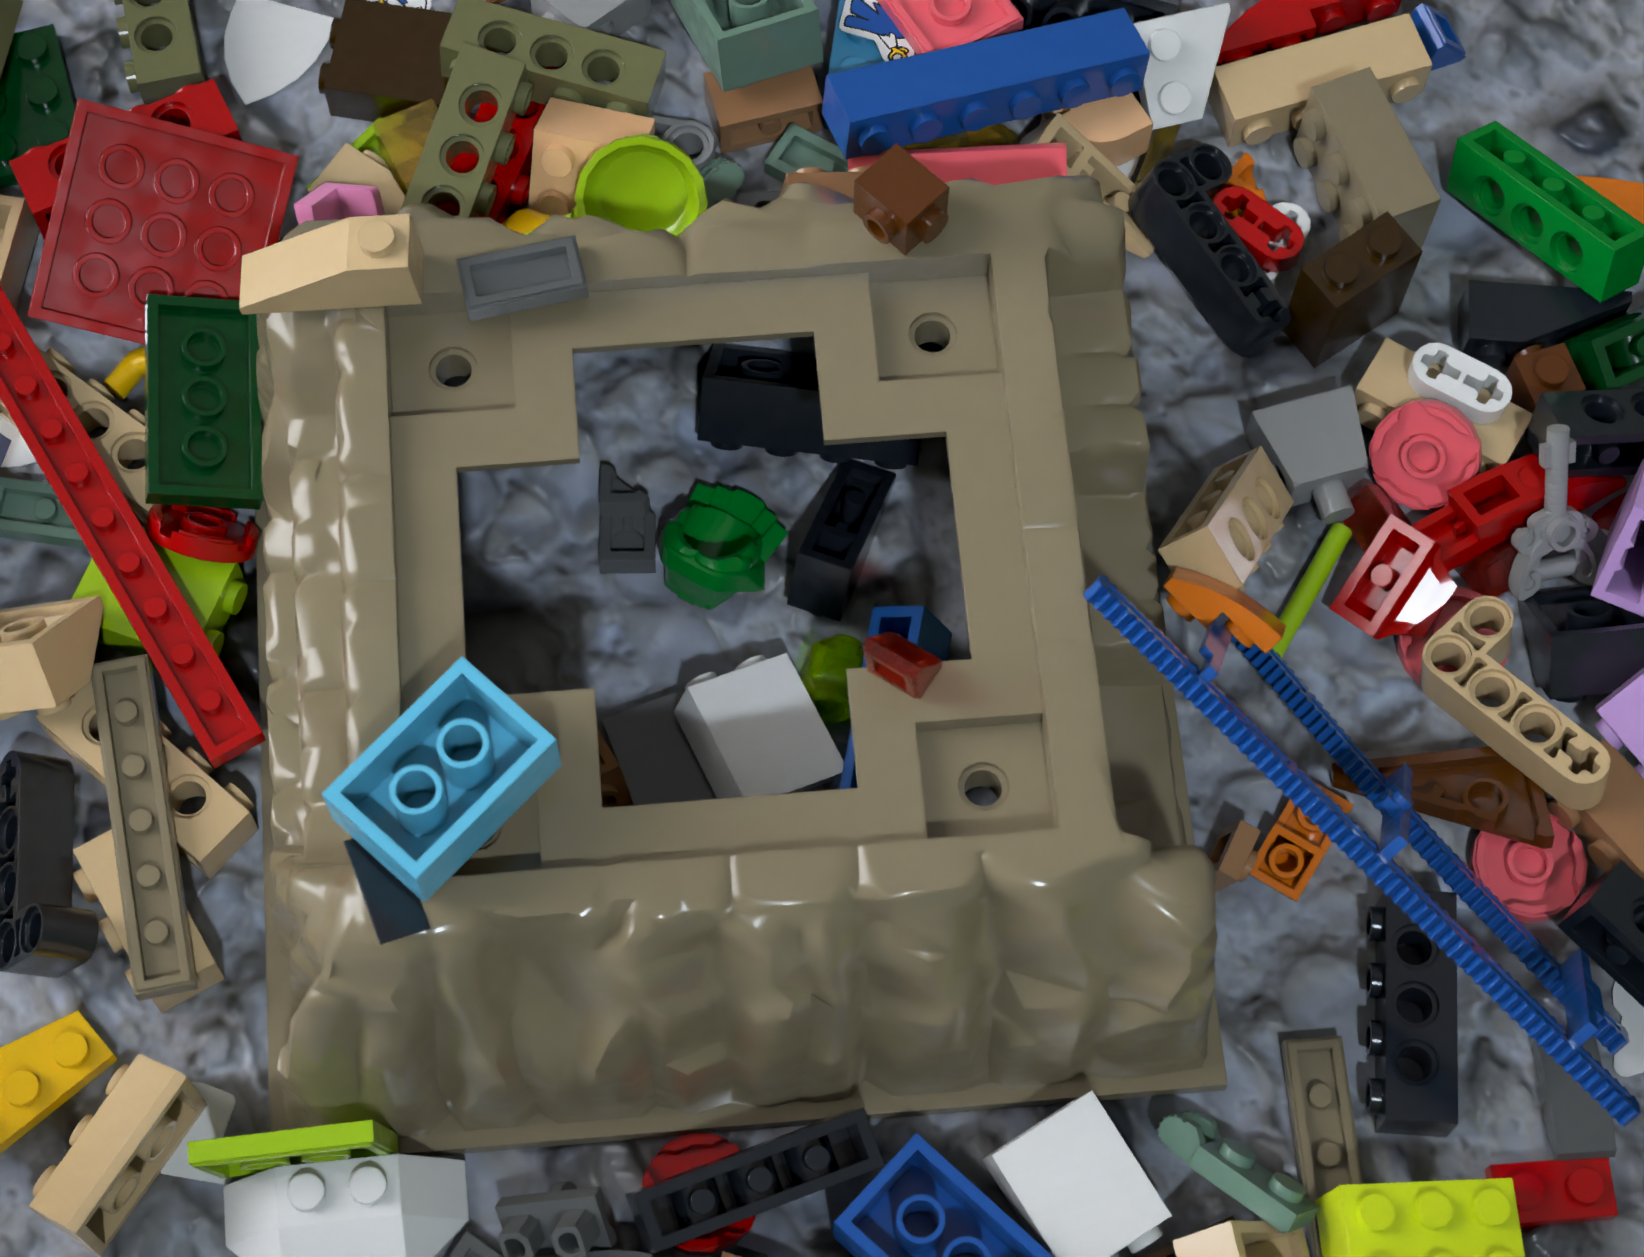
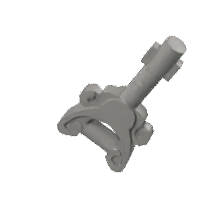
(1554, 526)

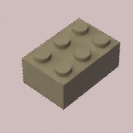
(1363, 158)

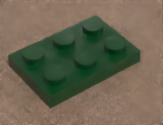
(33, 97)

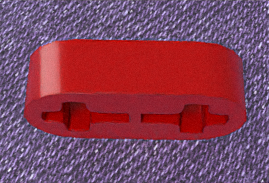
(1260, 226)

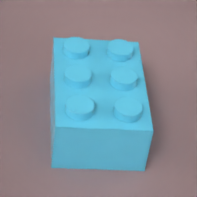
(443, 778)

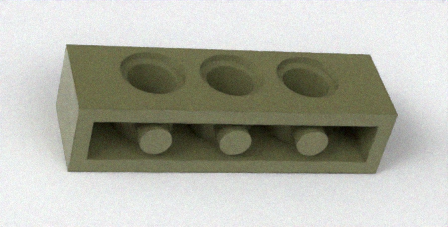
(148, 28)
(579, 53)
(475, 79)

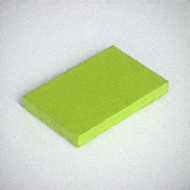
(261, 1151)

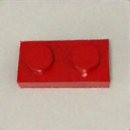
(1560, 1190)

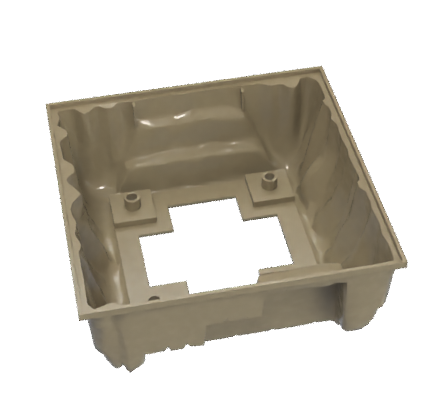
(764, 946)

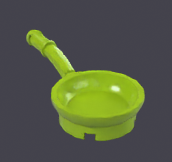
(641, 185)

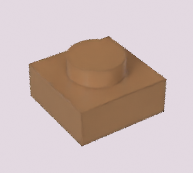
(1234, 853)

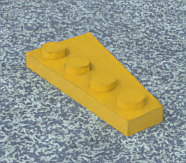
(46, 1071)

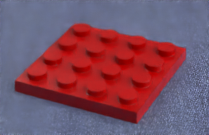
(152, 214)

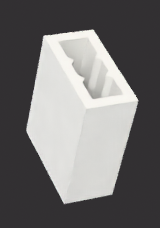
(758, 731)
(1078, 1184)

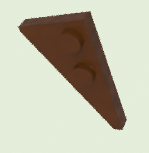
(1472, 790)

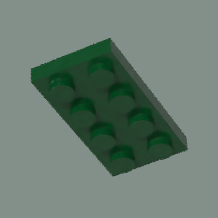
(201, 404)

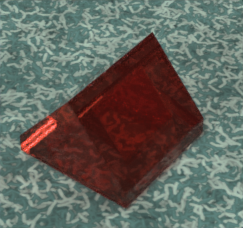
(1371, 509)
(1490, 570)

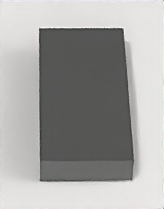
(522, 278)

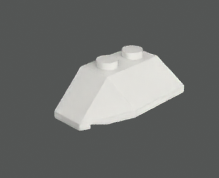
(349, 1208)

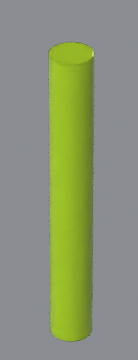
(1312, 583)

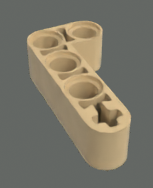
(1568, 764)

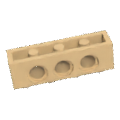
(125, 433)
(1230, 520)
(203, 838)

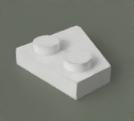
(1181, 63)

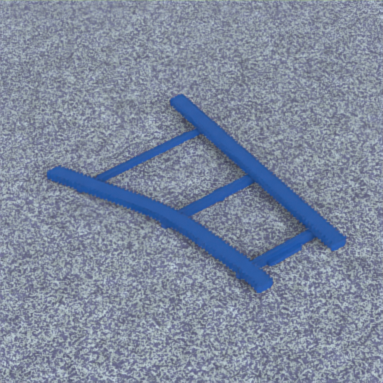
(1400, 825)

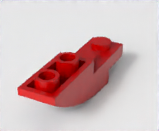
(1284, 23)
(1500, 502)

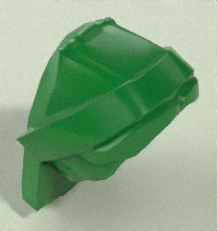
(718, 546)

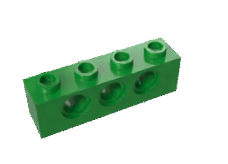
(1548, 210)

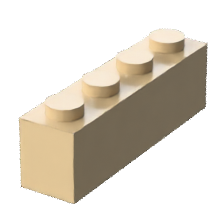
(1271, 89)

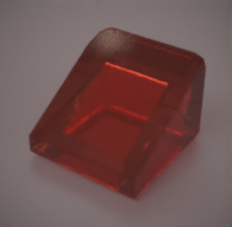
(901, 663)

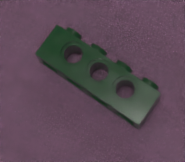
(1610, 352)

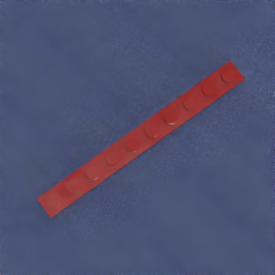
(121, 548)

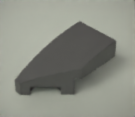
(626, 527)

